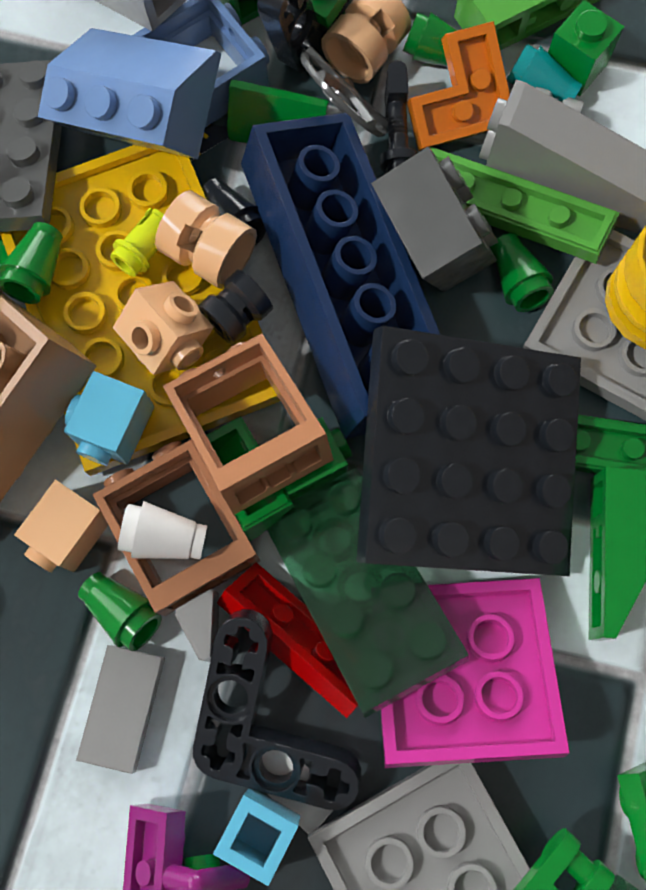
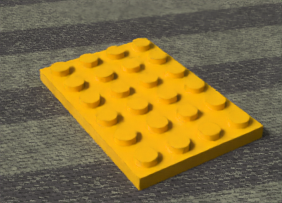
(89, 291)

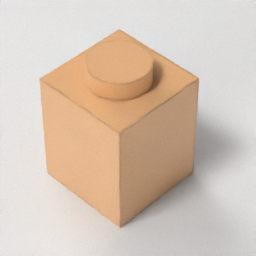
(61, 529)

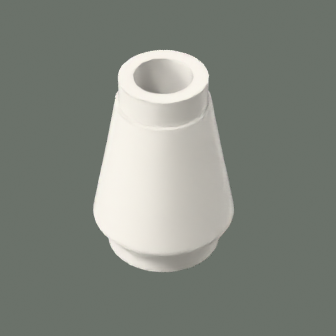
(160, 534)

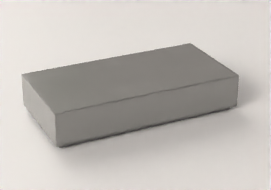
(120, 709)

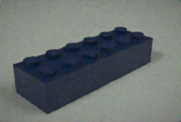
(334, 250)

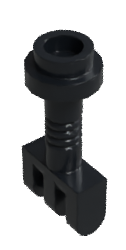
(396, 113)

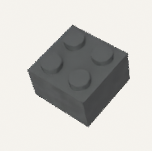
(433, 221)

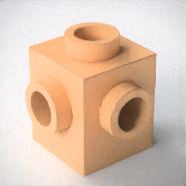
(163, 327)

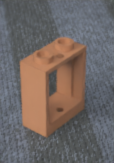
(270, 464)
(131, 486)

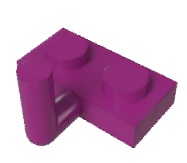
(156, 855)

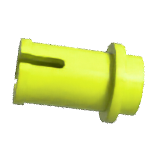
(139, 245)

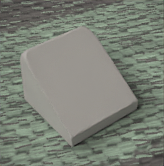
(200, 622)

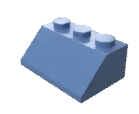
(132, 90)

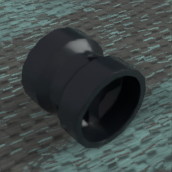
(236, 307)

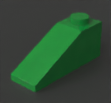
(616, 548)

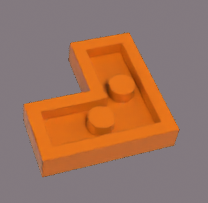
(476, 82)

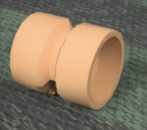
(365, 36)
(199, 236)

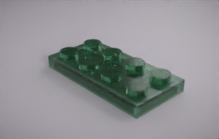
(372, 616)

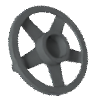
(343, 94)

